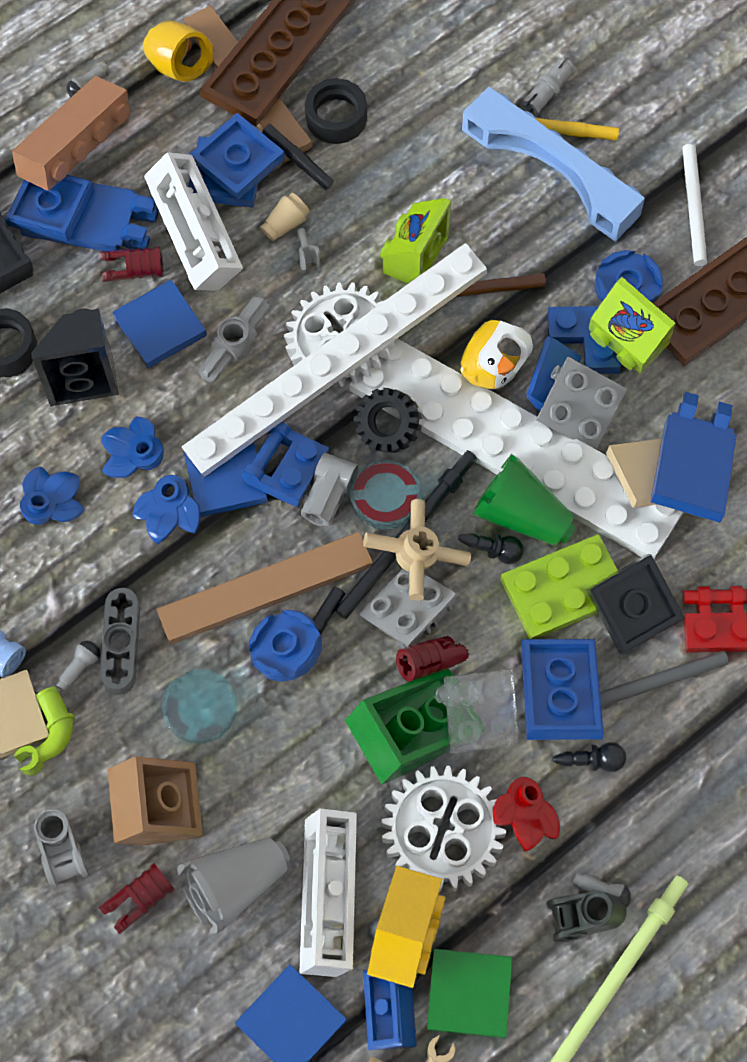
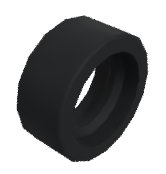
(331, 90)
(22, 357)

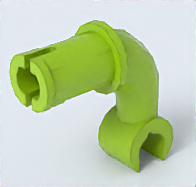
(60, 728)

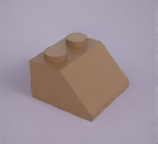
(154, 801)

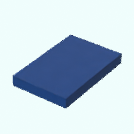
(561, 689)

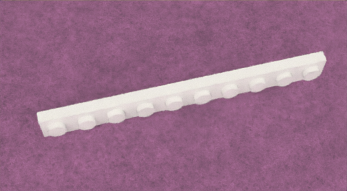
(334, 360)

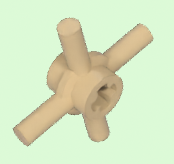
(417, 549)

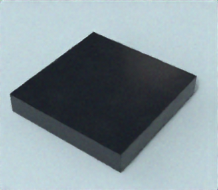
(635, 603)

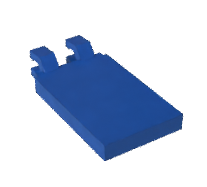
(107, 219)
(695, 461)

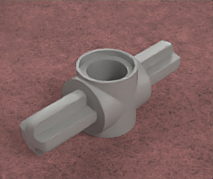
(226, 351)

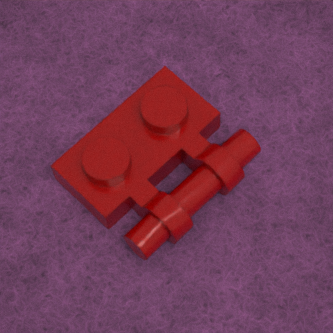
(715, 631)

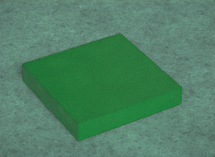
(469, 993)

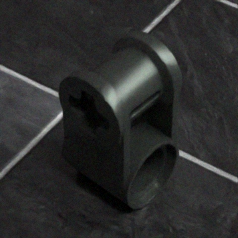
(578, 914)

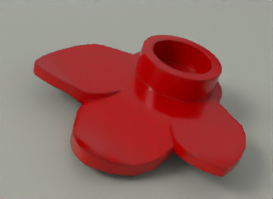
(528, 816)

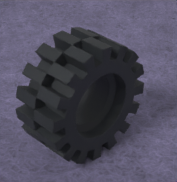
(367, 420)

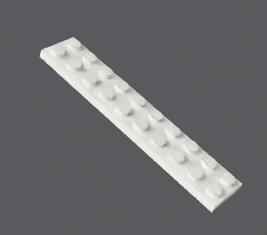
(494, 428)

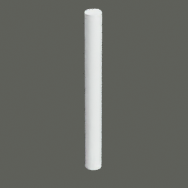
(694, 205)

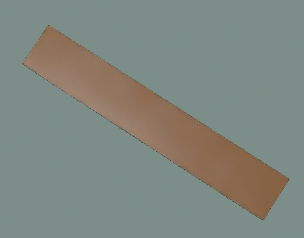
(223, 42)
(264, 588)

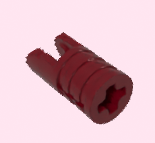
(139, 263)
(430, 657)
(145, 893)

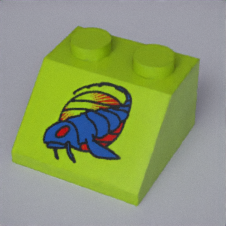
(417, 240)
(631, 326)

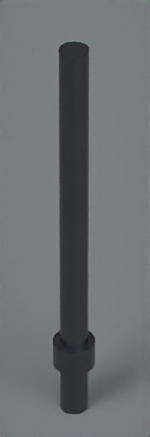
(448, 483)

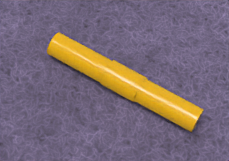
(581, 129)

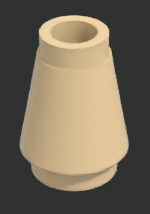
(285, 217)

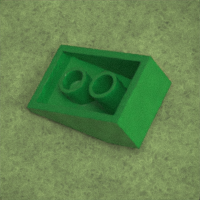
(402, 727)

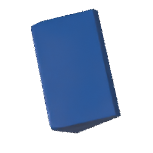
(551, 355)
(388, 1014)

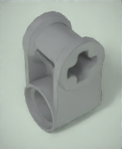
(61, 855)

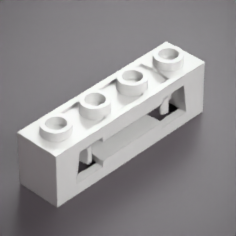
(192, 222)
(328, 893)

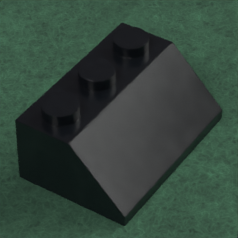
(76, 359)

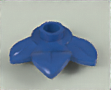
(127, 448)
(53, 493)
(166, 513)

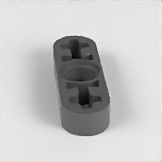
(131, 615)

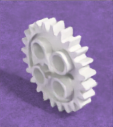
(301, 336)
(411, 817)

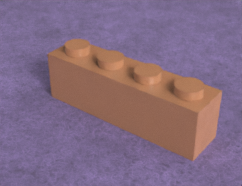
(71, 133)

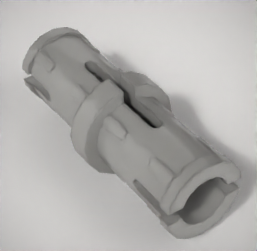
(548, 86)

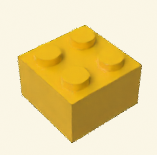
(406, 927)

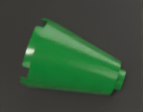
(525, 505)

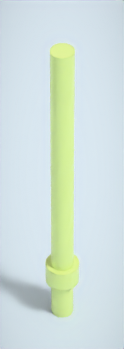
(659, 913)

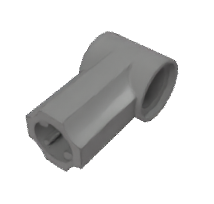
(331, 482)

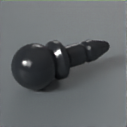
(506, 549)
(609, 757)

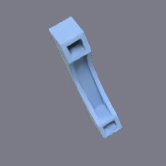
(502, 125)

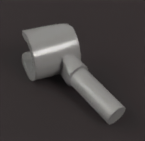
(308, 253)

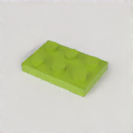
(553, 588)

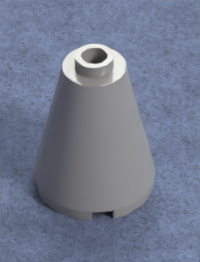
(231, 880)

